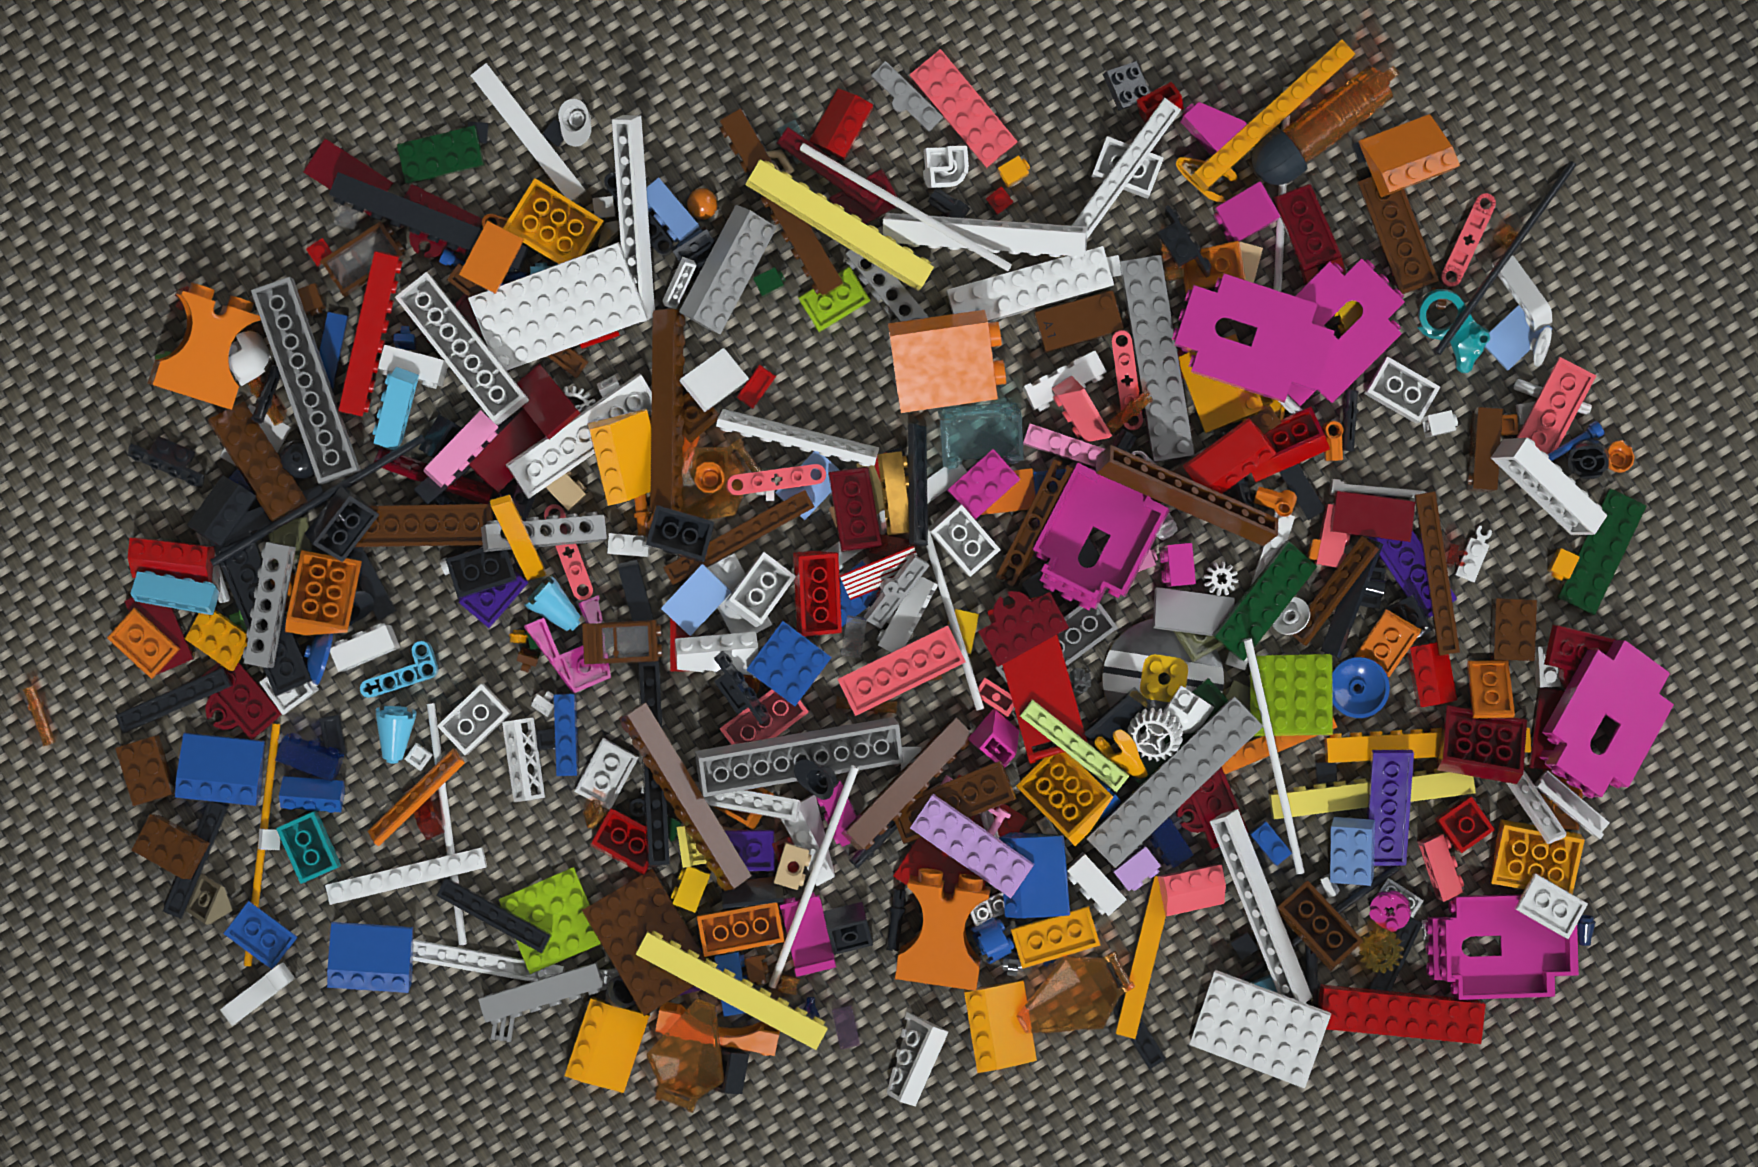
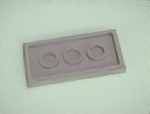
(1190, 611)

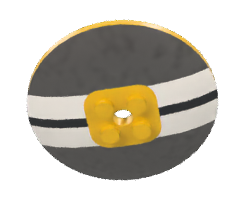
(1143, 655)

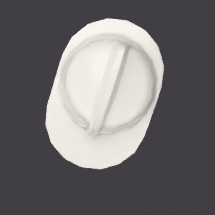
(574, 122)

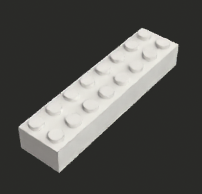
(1034, 286)
(462, 348)

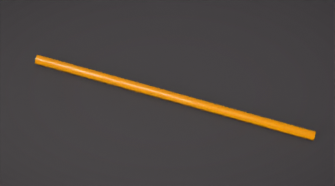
(264, 822)

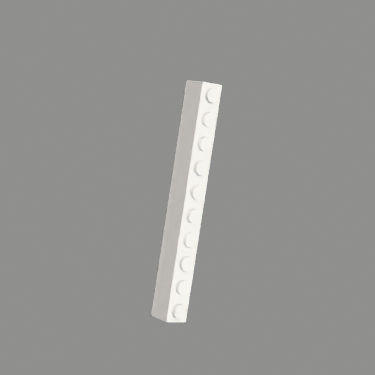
(633, 204)
(990, 234)
(1260, 906)

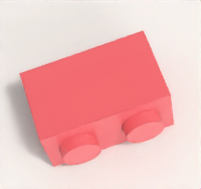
(995, 697)

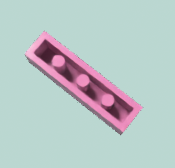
(1062, 445)
(460, 449)

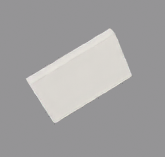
(714, 379)
(606, 773)
(1551, 906)

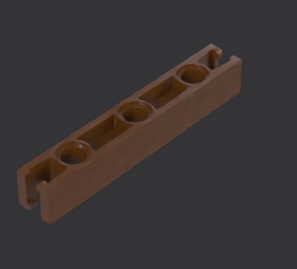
(1027, 535)

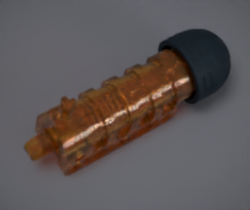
(1284, 153)

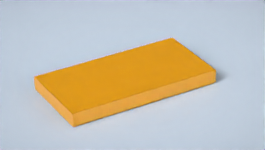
(1055, 937)

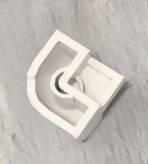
(945, 166)
(248, 356)
(1188, 709)

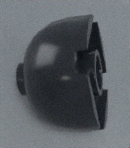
(1588, 458)
(296, 460)

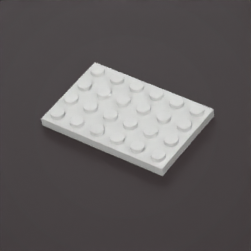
(1260, 1029)

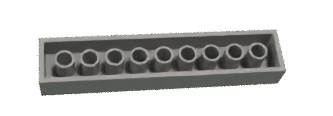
(1156, 358)
(305, 380)
(773, 759)
(1174, 781)

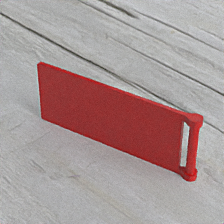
(1042, 677)

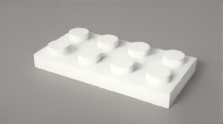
(730, 573)

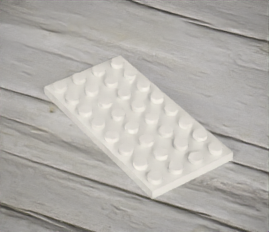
(559, 307)

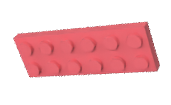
(963, 108)
(1557, 405)
(901, 670)

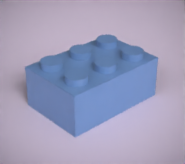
(670, 212)
(1352, 851)

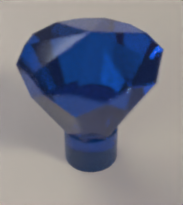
(811, 1008)

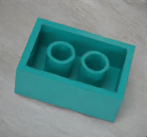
(308, 847)

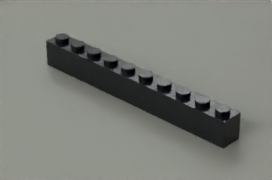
(411, 215)
(654, 799)

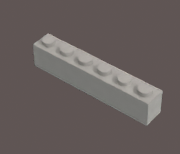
(541, 992)

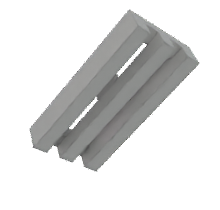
(501, 1037)

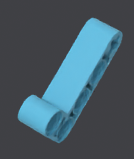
(398, 675)

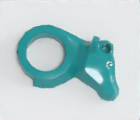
(1469, 339)

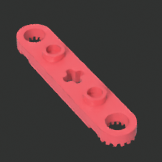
(1473, 226)
(1125, 365)
(790, 478)
(573, 566)

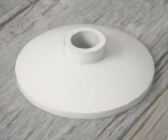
(1540, 346)
(1296, 608)

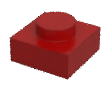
(999, 200)
(319, 251)

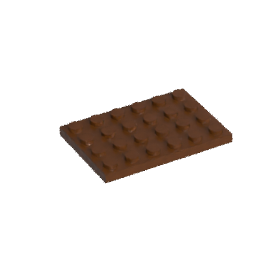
(620, 926)

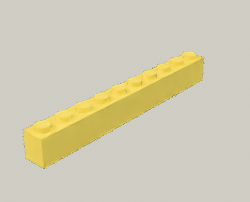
(839, 225)
(1356, 795)
(731, 990)

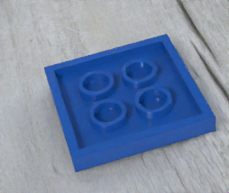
(788, 663)

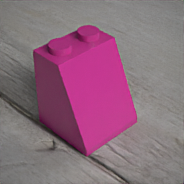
(1211, 126)
(1246, 213)

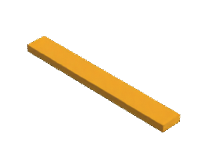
(518, 537)
(1142, 963)

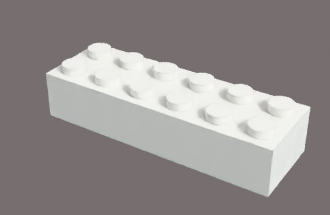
(1549, 486)

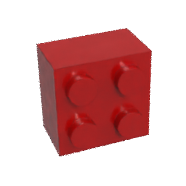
(1464, 824)

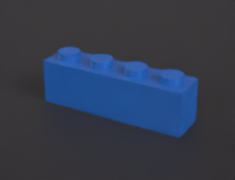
(566, 735)

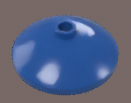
(317, 656)
(1373, 687)

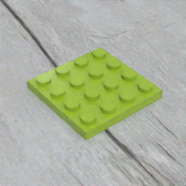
(1296, 694)
(557, 909)

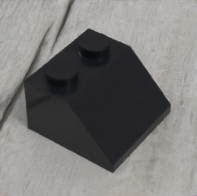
(439, 436)
(848, 928)
(734, 1071)

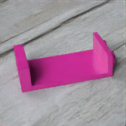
(811, 945)

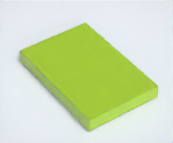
(836, 305)

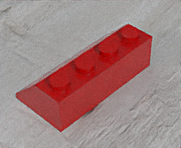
(1294, 442)
(1231, 457)
(171, 558)
(817, 593)

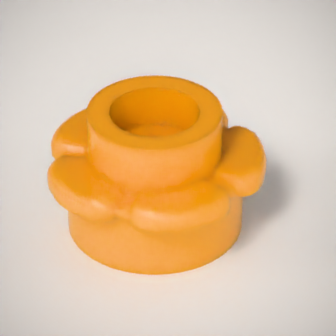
(518, 636)

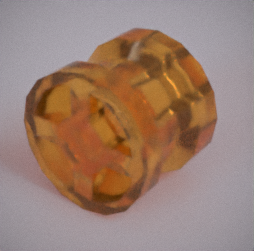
(788, 984)

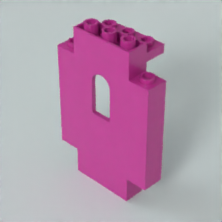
(1365, 338)
(1284, 347)
(1112, 508)
(1627, 690)
(1528, 956)

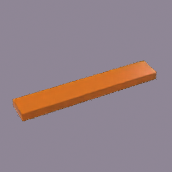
(416, 797)

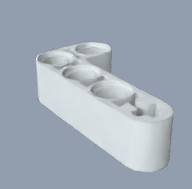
(1536, 308)
(257, 994)

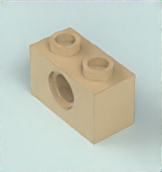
(783, 875)

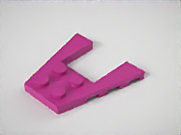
(571, 663)

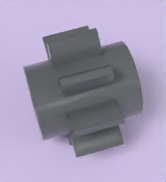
(1080, 680)
(1012, 964)

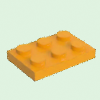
(218, 638)

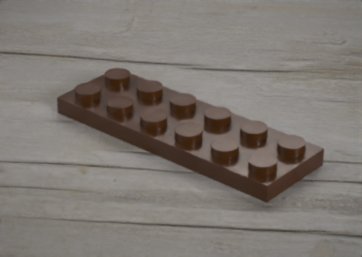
(1399, 237)
(257, 461)
(967, 794)

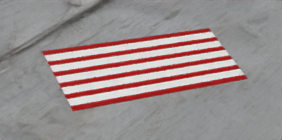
(871, 575)

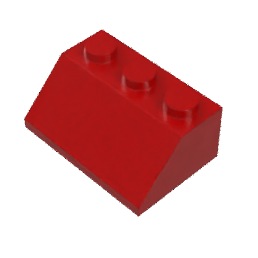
(841, 123)
(1431, 675)
(623, 840)

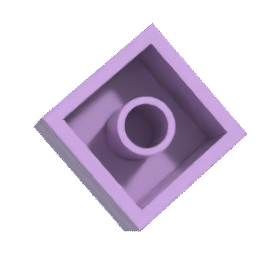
(1136, 868)

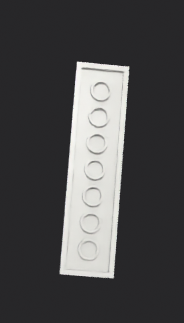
(803, 438)
(572, 445)

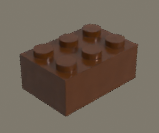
(1513, 629)
(145, 770)
(170, 846)

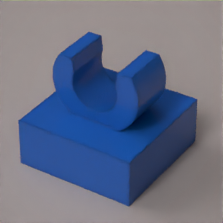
(405, 340)

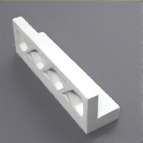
(519, 760)
(1571, 804)

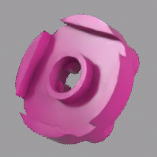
(1388, 920)

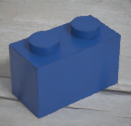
(1270, 843)

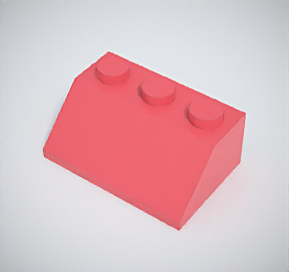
(1080, 411)
(1441, 867)
(1192, 889)

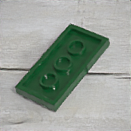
(440, 155)

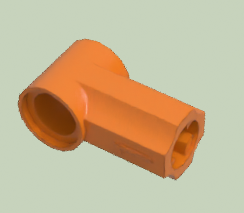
(1335, 442)
(1282, 502)

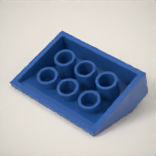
(220, 769)
(1046, 885)
(370, 957)

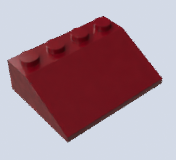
(1482, 746)

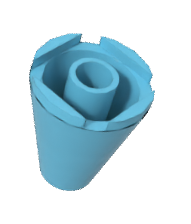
(553, 605)
(394, 731)

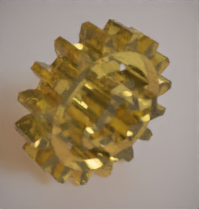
(1386, 944)

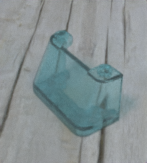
(977, 430)

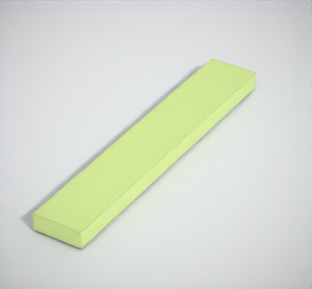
(1074, 745)

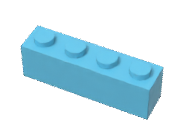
(396, 408)
(175, 592)

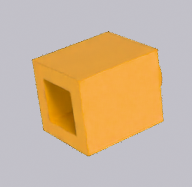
(1014, 171)
(1563, 564)

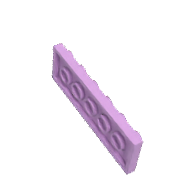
(972, 846)

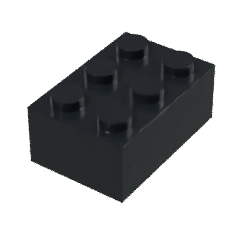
(480, 571)

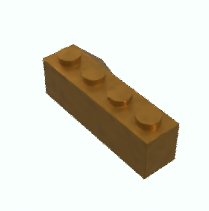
(894, 492)

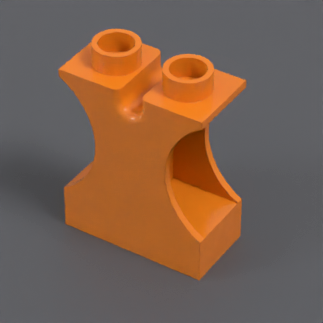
(201, 360)
(941, 948)

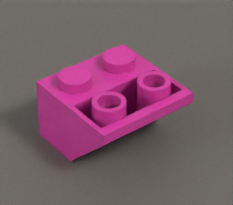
(996, 738)

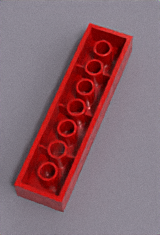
(369, 333)
(1403, 1014)

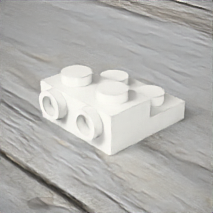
(291, 699)

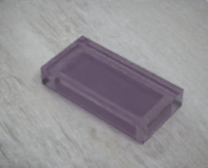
(846, 1027)

